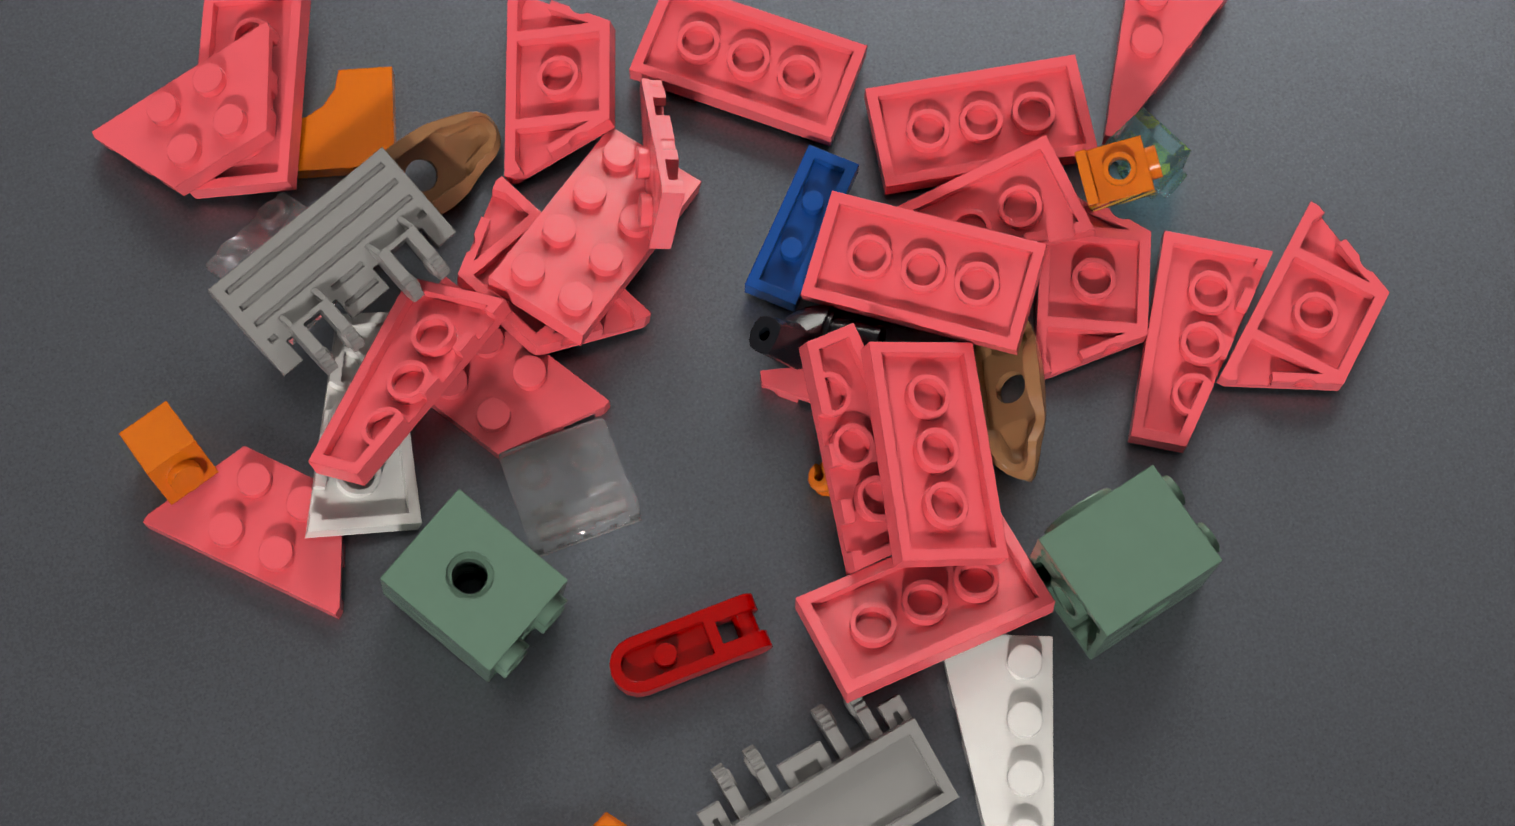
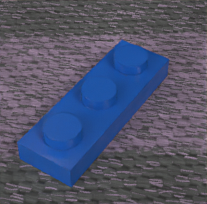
(789, 246)

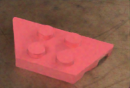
(555, 84)
(203, 116)
(497, 232)
(1093, 294)
(1308, 315)
(515, 397)
(256, 523)

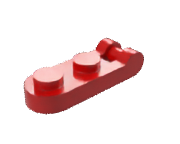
(687, 647)

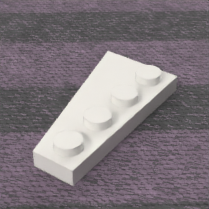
(391, 496)
(1007, 727)

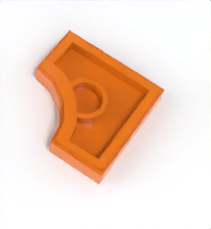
(350, 124)

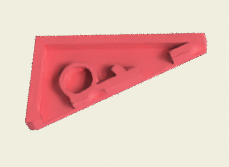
(1149, 49)

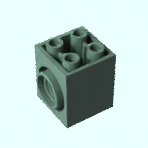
(1123, 559)
(485, 626)

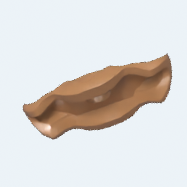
(456, 148)
(1019, 426)

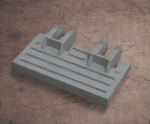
(332, 258)
(878, 782)

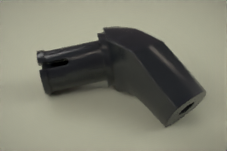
(783, 337)

